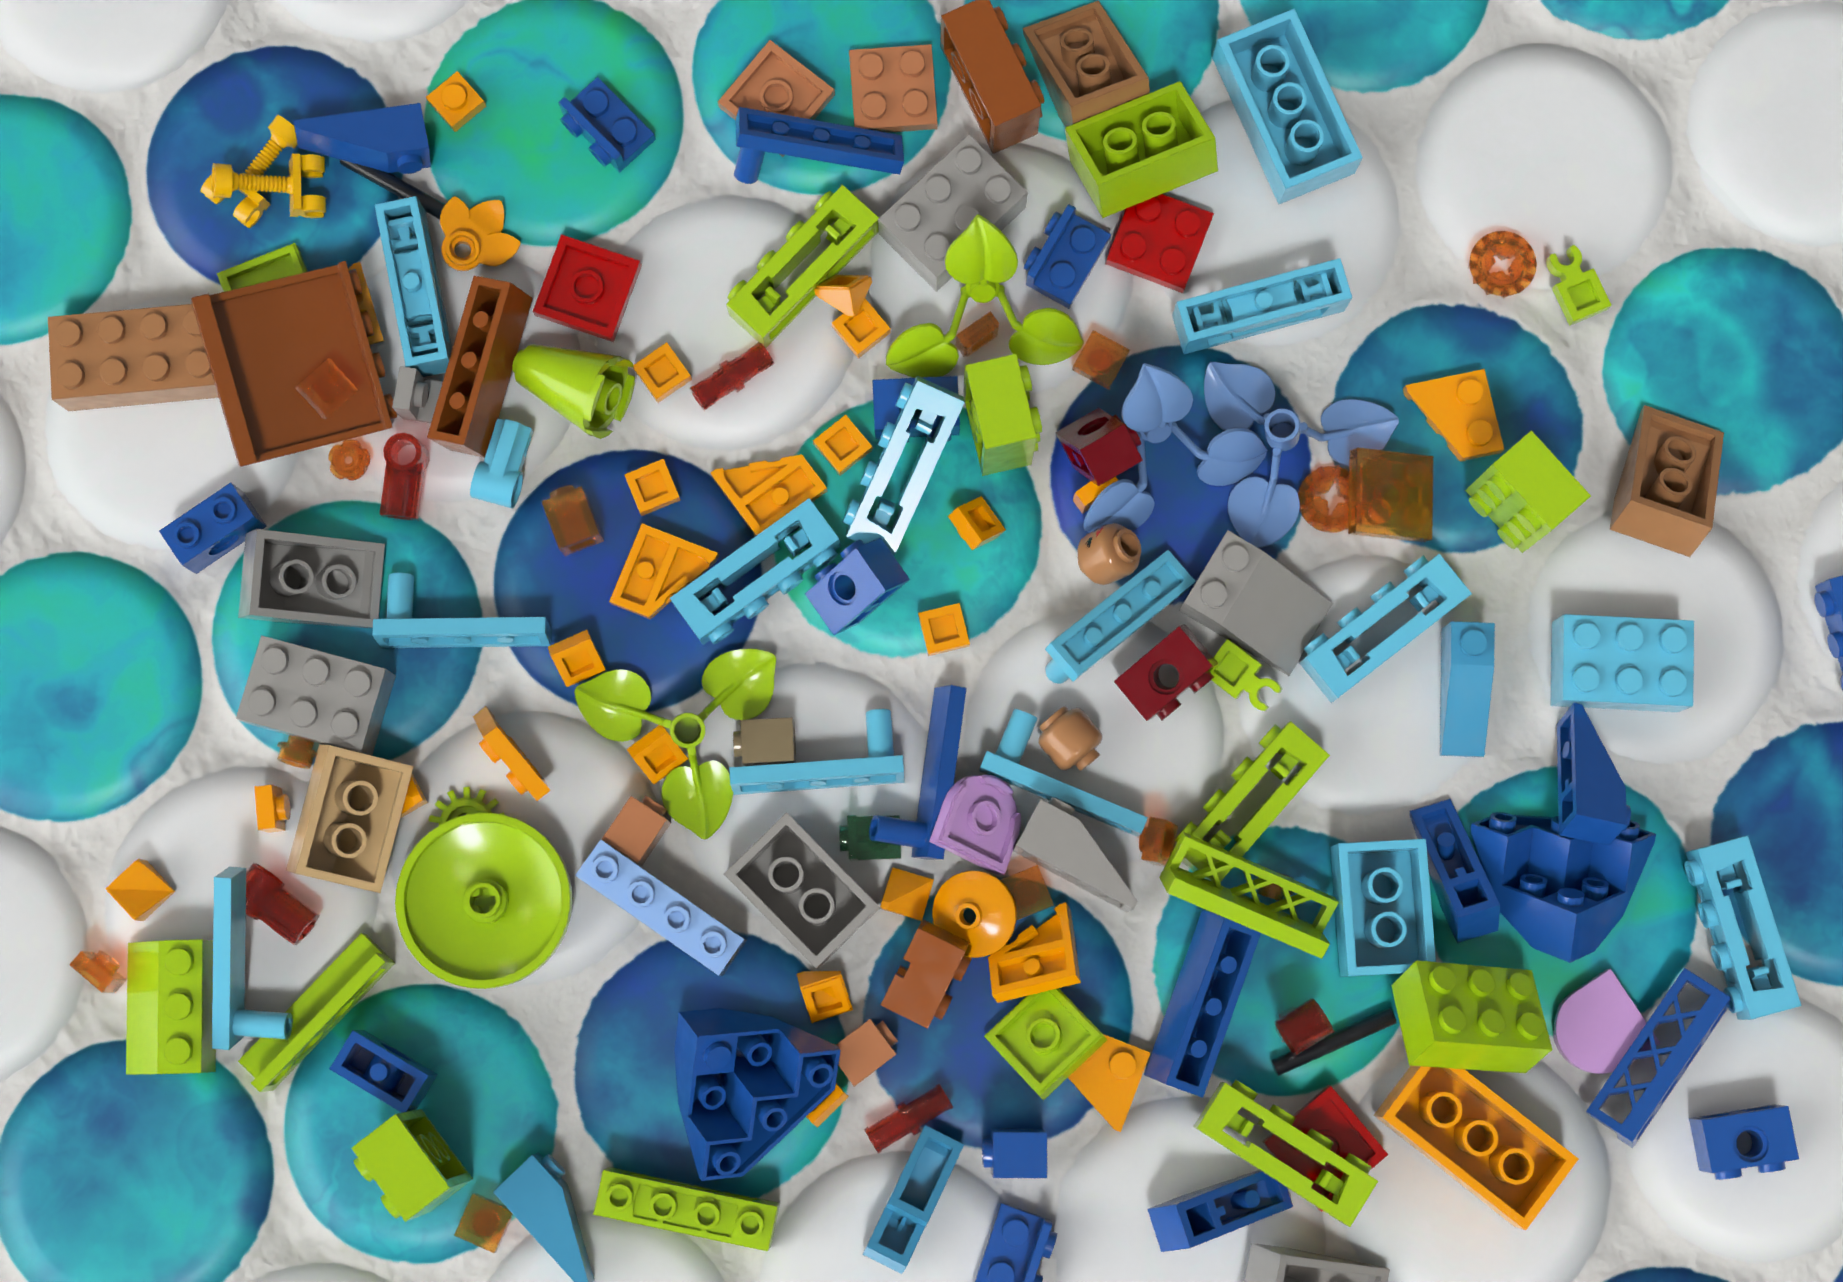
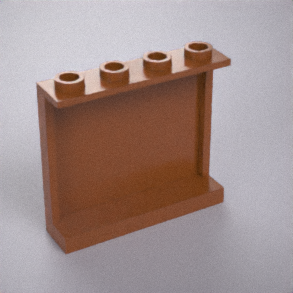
(273, 337)

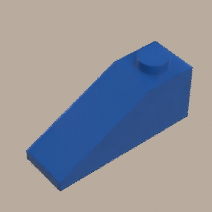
(375, 138)
(1589, 786)
(1456, 872)
(1217, 1210)

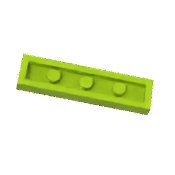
(1243, 909)
(318, 1012)

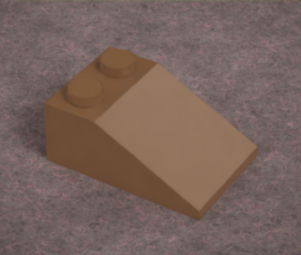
(1085, 63)
(1668, 482)

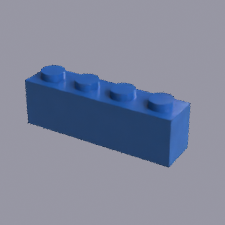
(1202, 1003)

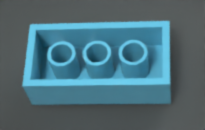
(1286, 106)

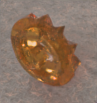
(1504, 246)
(1315, 509)

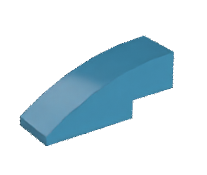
(913, 1199)

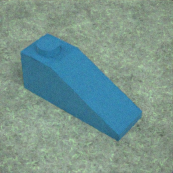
(1466, 687)
(546, 1209)

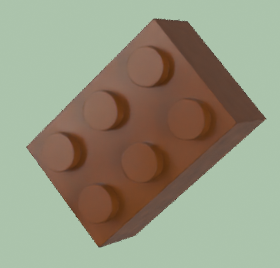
(991, 74)

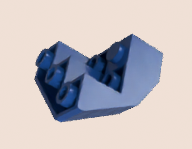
(1559, 888)
(745, 1085)

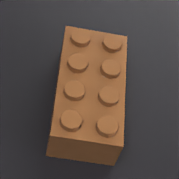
(128, 358)

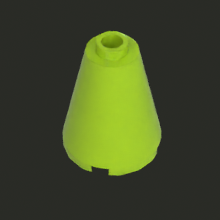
(577, 384)

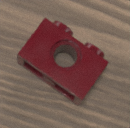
(1100, 446)
(1142, 681)

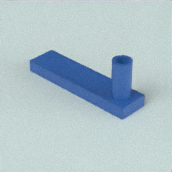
(813, 140)
(936, 778)

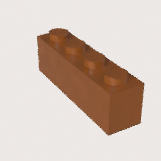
(480, 366)

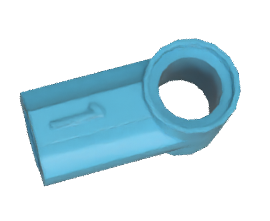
(500, 475)

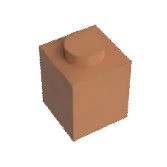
(637, 828)
(866, 1050)

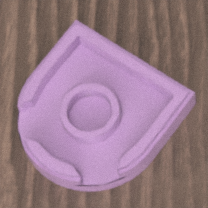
(979, 822)
(1598, 1025)

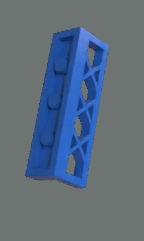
(1674, 1066)

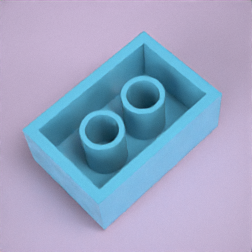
(1622, 663)
(1382, 906)

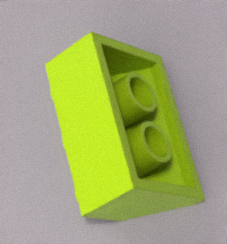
(170, 1007)

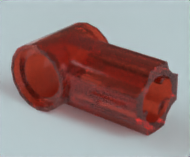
(403, 482)
(276, 906)
(1303, 1026)

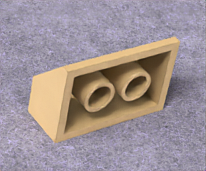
(349, 818)

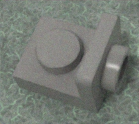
(415, 396)

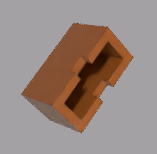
(921, 989)

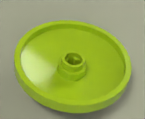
(483, 901)

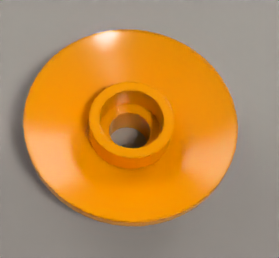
(991, 903)

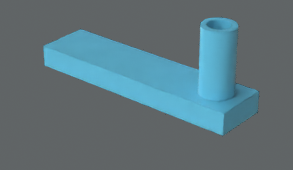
(1116, 618)
(403, 631)
(1006, 766)
(877, 769)
(229, 1015)

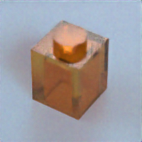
(572, 519)

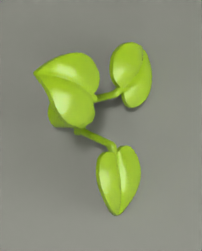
(981, 261)
(694, 794)

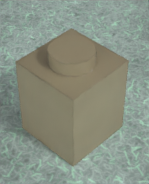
(765, 741)

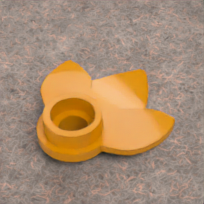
(478, 229)

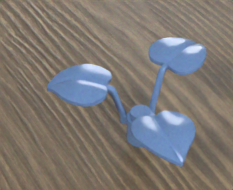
(1243, 393)
(1152, 412)

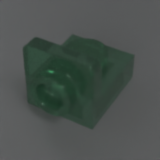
(856, 840)

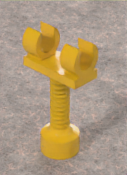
(226, 181)
(252, 207)

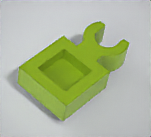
(1579, 292)
(1238, 671)

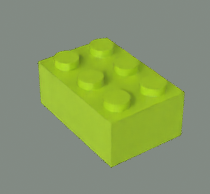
(1141, 149)
(1000, 415)
(1526, 493)
(1471, 1017)
(410, 1165)

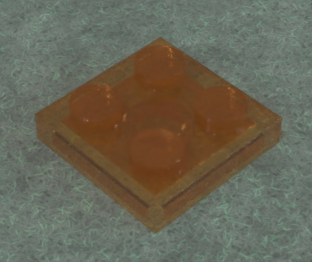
(1390, 495)

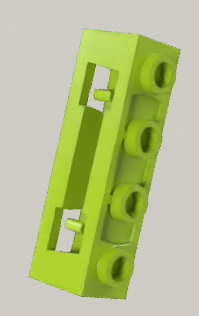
(837, 207)
(1295, 750)
(1349, 1192)
(686, 1208)

